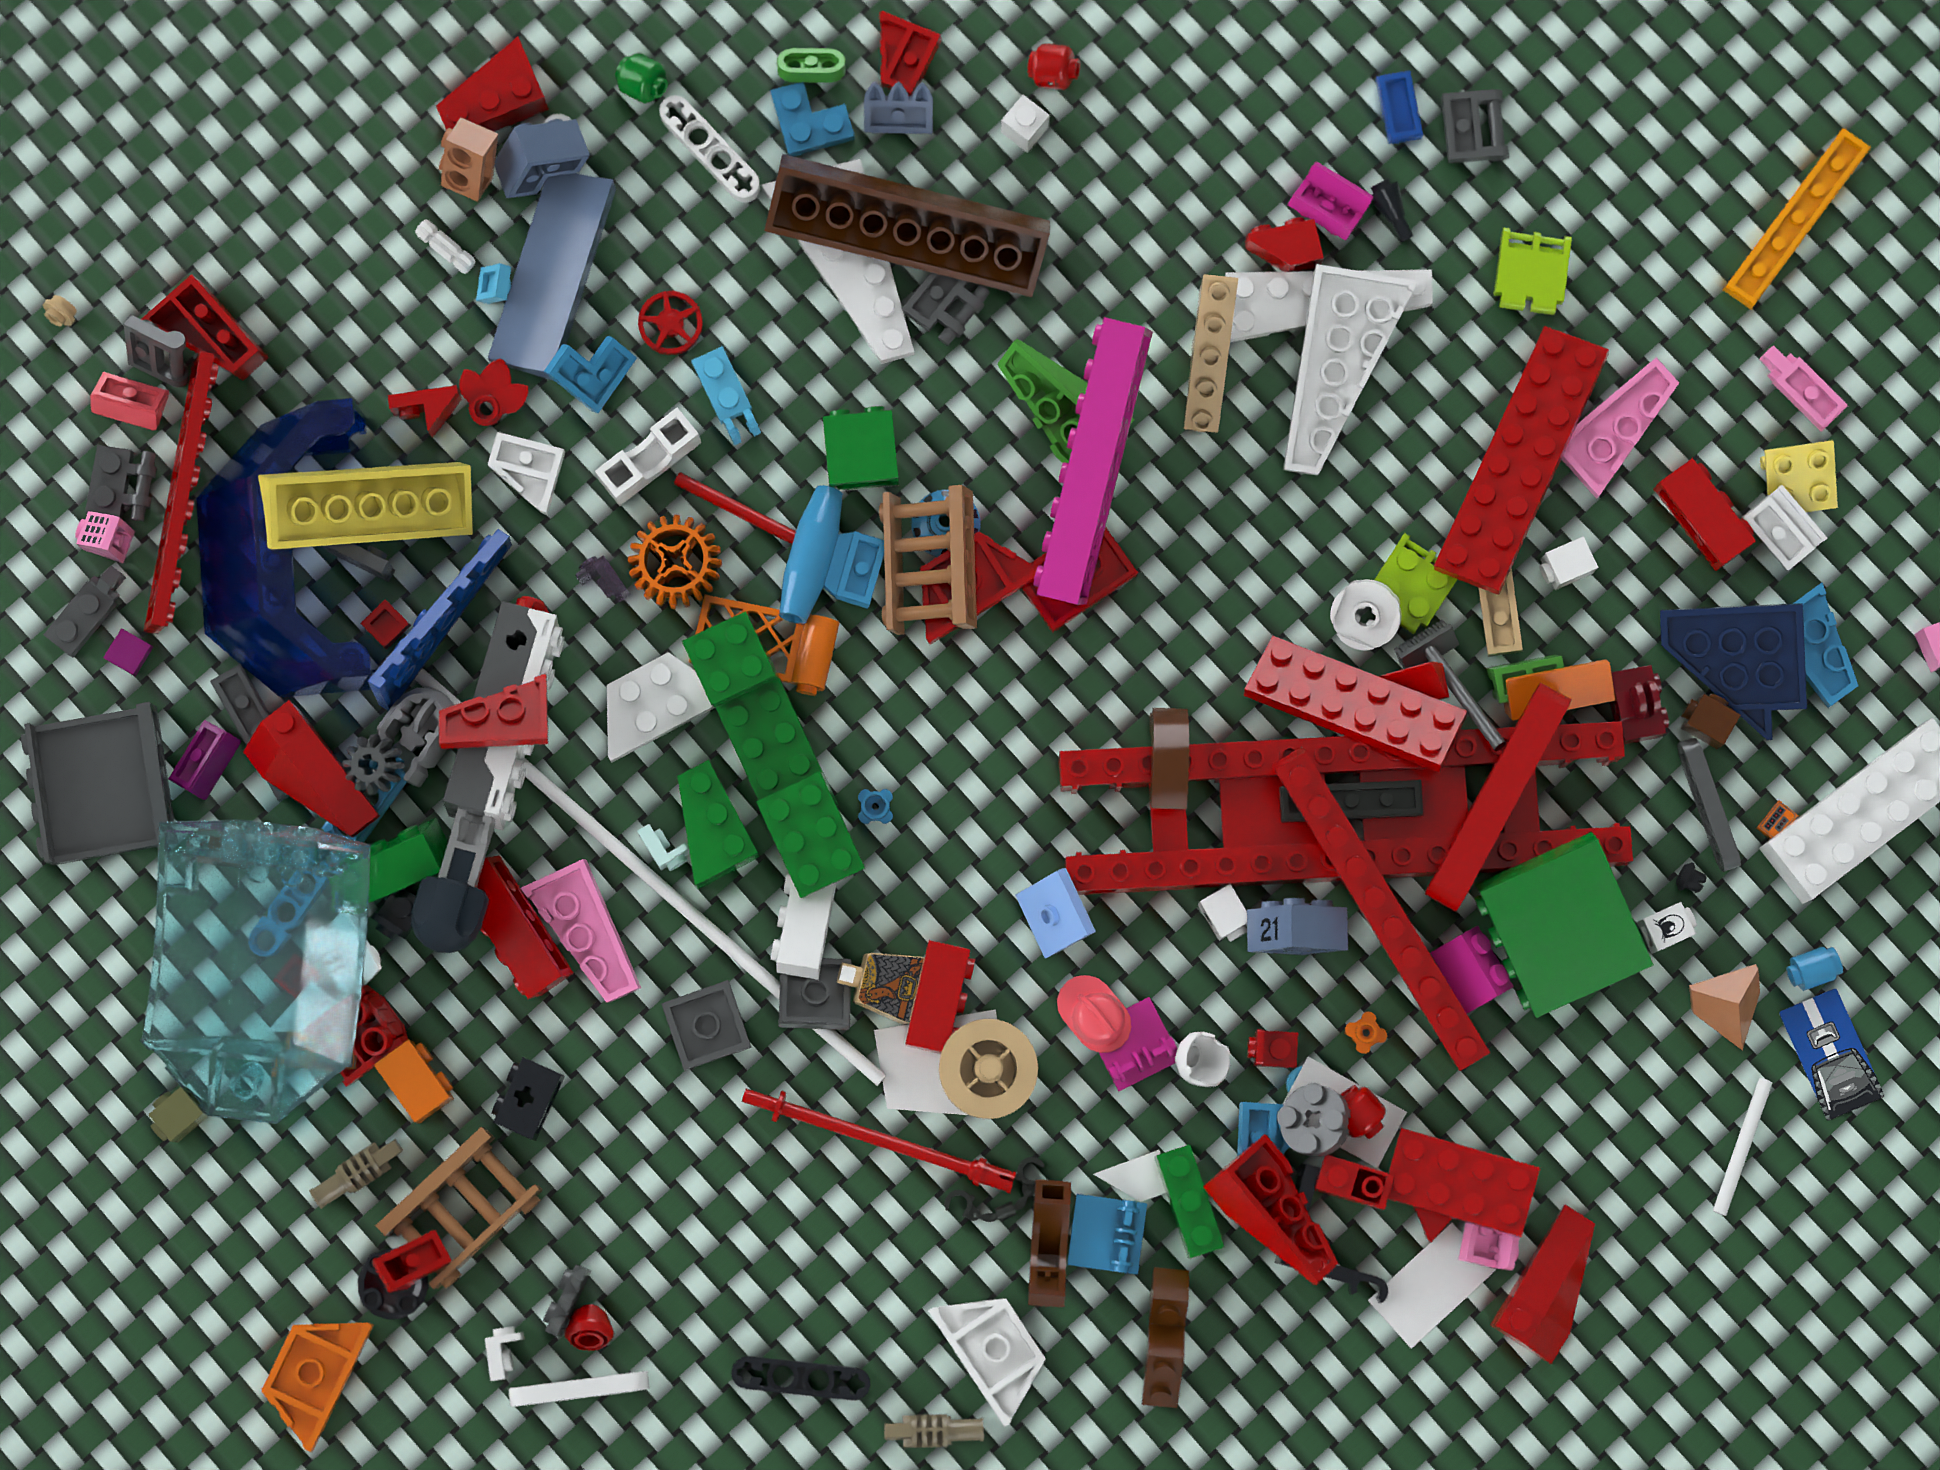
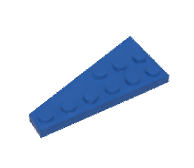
(432, 626)

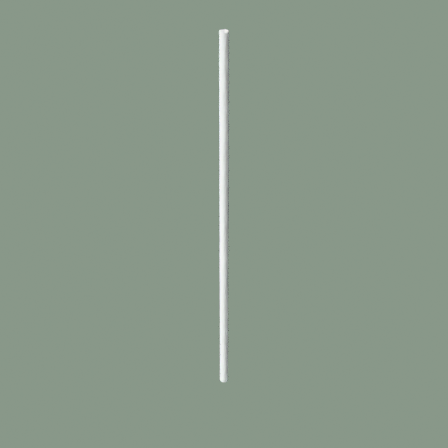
(672, 896)

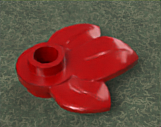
(493, 387)

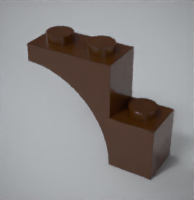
(1166, 1337)

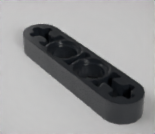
(801, 1373)

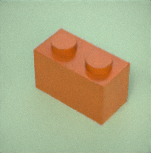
(415, 1081)

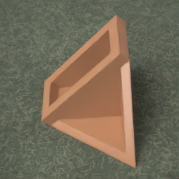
(1728, 1002)

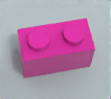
(1472, 969)

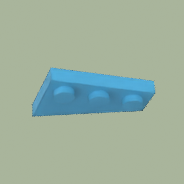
(1825, 657)

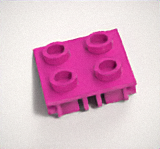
(1145, 1050)

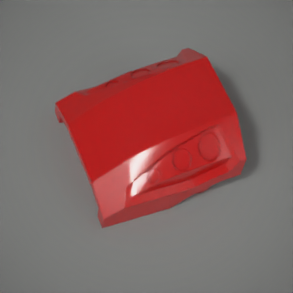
(378, 1032)

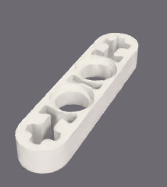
(705, 152)
(578, 1388)

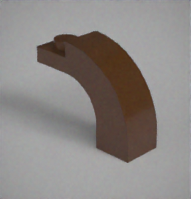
(1169, 758)
(1049, 1243)

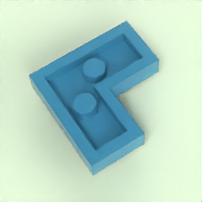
(808, 130)
(591, 380)

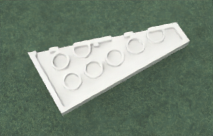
(864, 290)
(1343, 339)

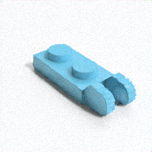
(725, 392)

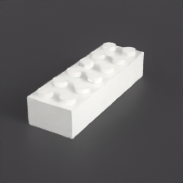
(1859, 815)

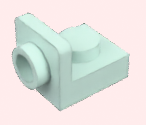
(656, 845)

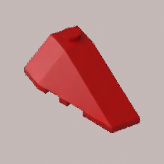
(301, 764)
(1265, 1202)
(1547, 1292)

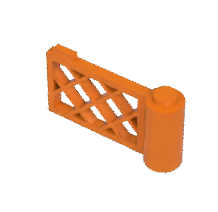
(810, 646)

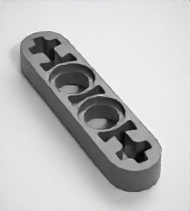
(1708, 804)

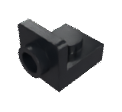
(396, 914)

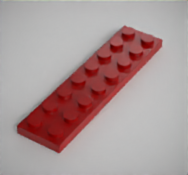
(1521, 460)
(178, 506)

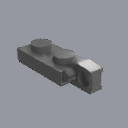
(85, 612)

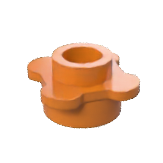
(1362, 1042)

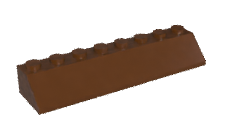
(907, 225)

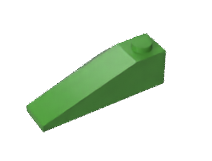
(1048, 392)

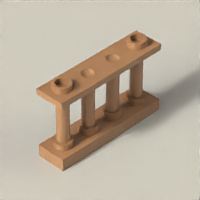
(959, 574)
(452, 1173)

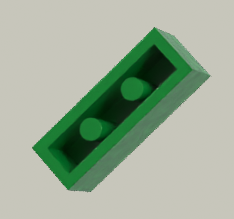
(1189, 1201)

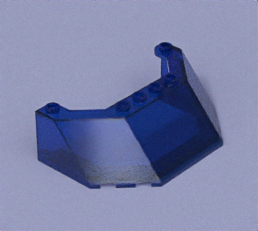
(252, 587)

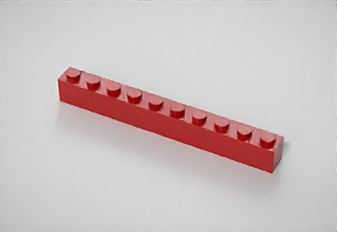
(1380, 908)

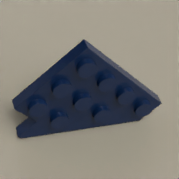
(1743, 655)

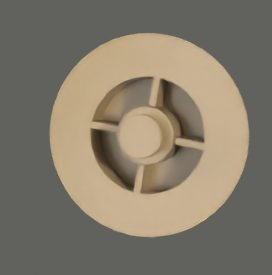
(988, 1068)

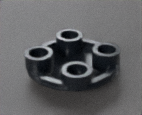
(388, 1305)

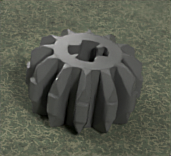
(369, 777)

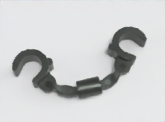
(1002, 1212)

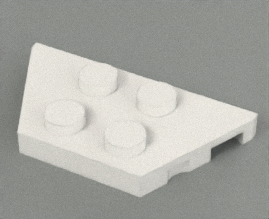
(652, 704)
(993, 1350)

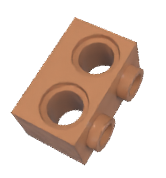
(468, 159)

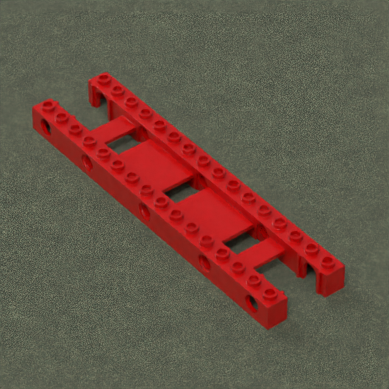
(1271, 852)

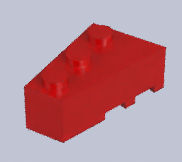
(207, 327)

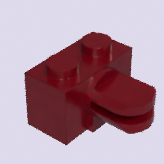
(1639, 704)

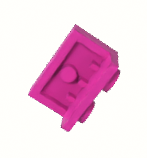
(1330, 201)

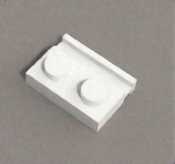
(1784, 527)

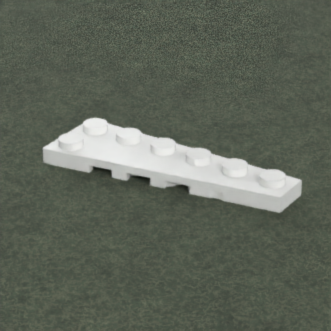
(1281, 300)

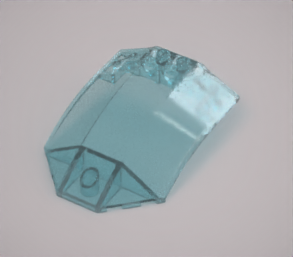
(256, 962)

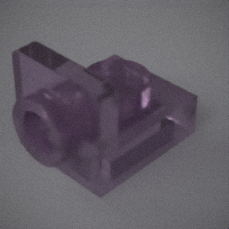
(609, 580)

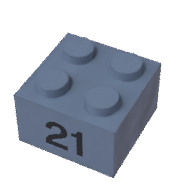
(1297, 927)

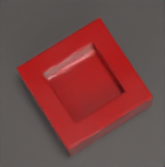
(385, 624)

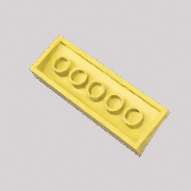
(367, 504)

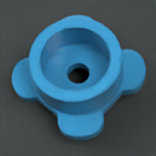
(881, 798)

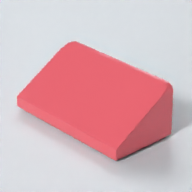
(128, 401)

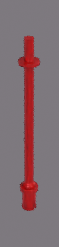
(977, 1170)

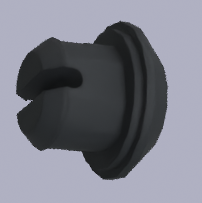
(1690, 878)

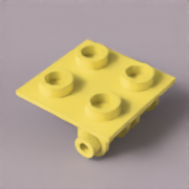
(1805, 472)

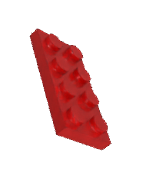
(1462, 1182)

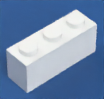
(803, 932)

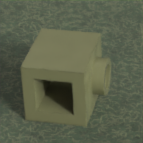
(176, 1115)

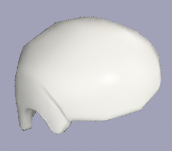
(1202, 1059)

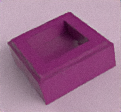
(128, 652)

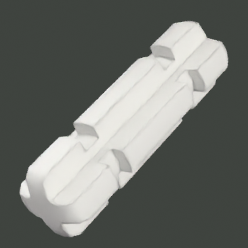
(445, 246)

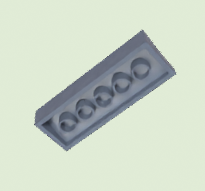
(552, 271)

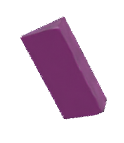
(205, 760)

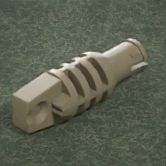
(356, 1172)
(933, 1430)

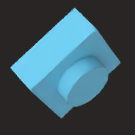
(494, 283)

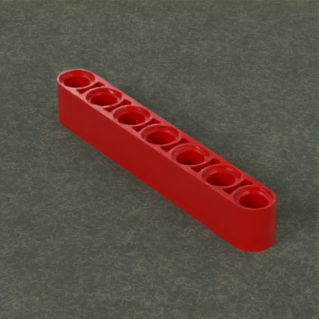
(1498, 797)

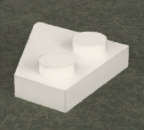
(527, 468)

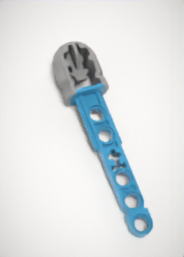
(424, 707)

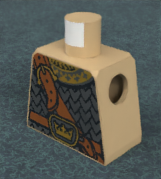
(884, 984)

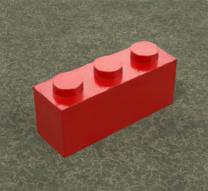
(1705, 513)
(939, 996)

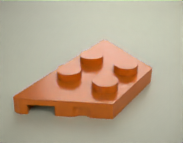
(313, 1374)

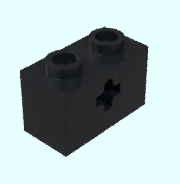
(545, 1087)

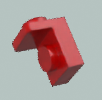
(1273, 1049)

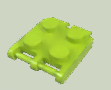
(1532, 272)
(1415, 583)

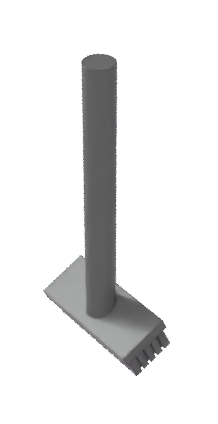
(1430, 647)

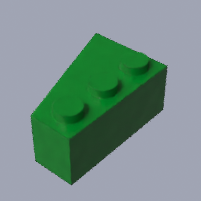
(406, 858)

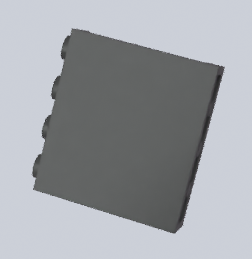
(98, 784)

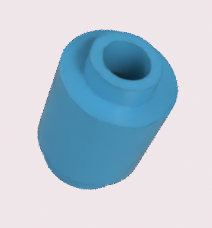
(1814, 968)

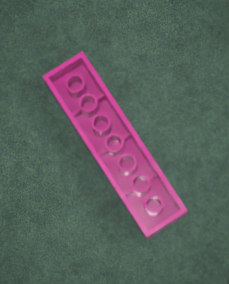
(1094, 461)

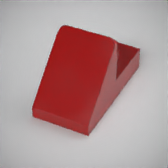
(435, 402)
(412, 1261)

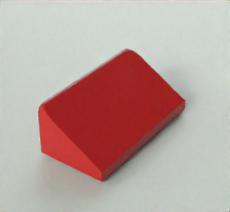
(1423, 678)

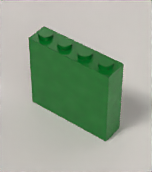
(1562, 925)

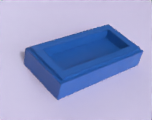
(1399, 107)

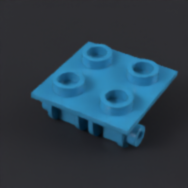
(1107, 1234)

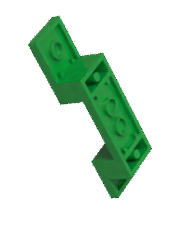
(774, 754)

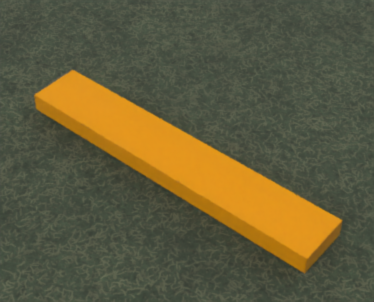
(1797, 218)

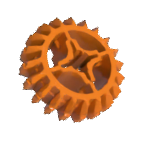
(684, 548)

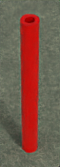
(735, 507)

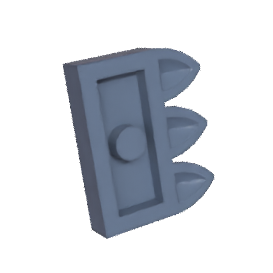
(898, 111)

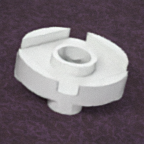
(1347, 621)

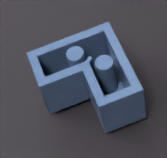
(537, 153)

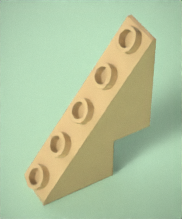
(1210, 352)

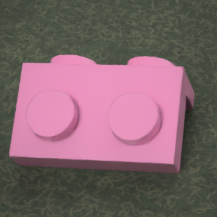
(1488, 1247)

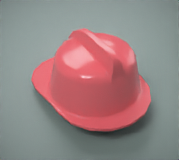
(1094, 1013)

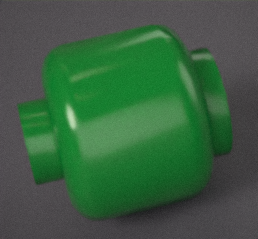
(641, 78)

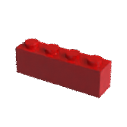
(519, 933)

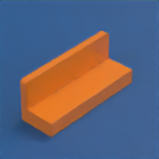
(1583, 683)

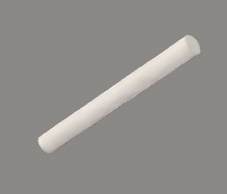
(1742, 1146)

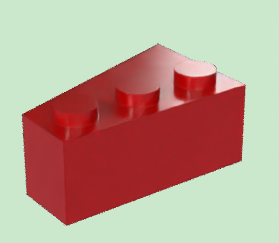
(497, 93)

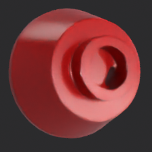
(589, 1328)

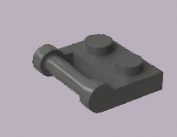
(1464, 129)
(145, 351)

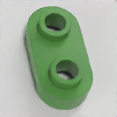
(811, 65)

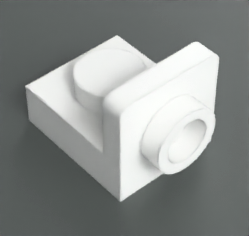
(499, 1359)

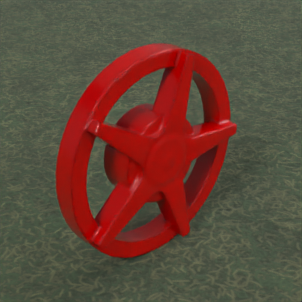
(670, 322)

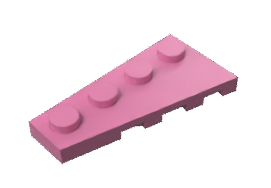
(1616, 425)
(580, 918)

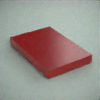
(1111, 573)

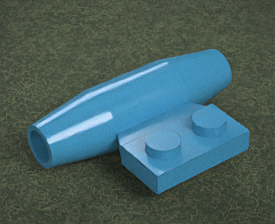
(823, 558)

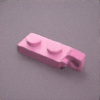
(1803, 387)

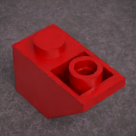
(1287, 247)
(1354, 1182)

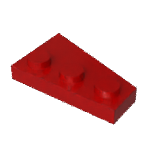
(503, 719)

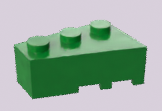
(713, 827)

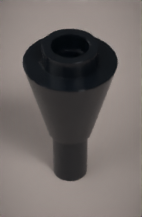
(1389, 202)

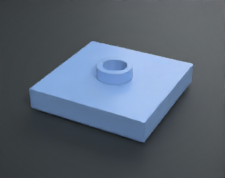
(1055, 913)

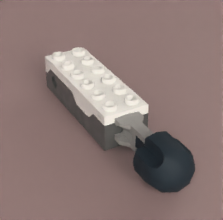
(484, 780)

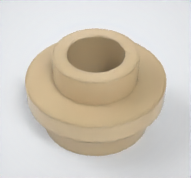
(59, 311)

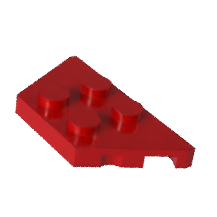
(997, 576)

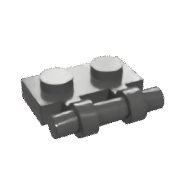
(934, 298)
(111, 481)

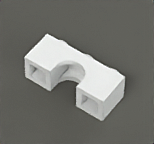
(633, 470)

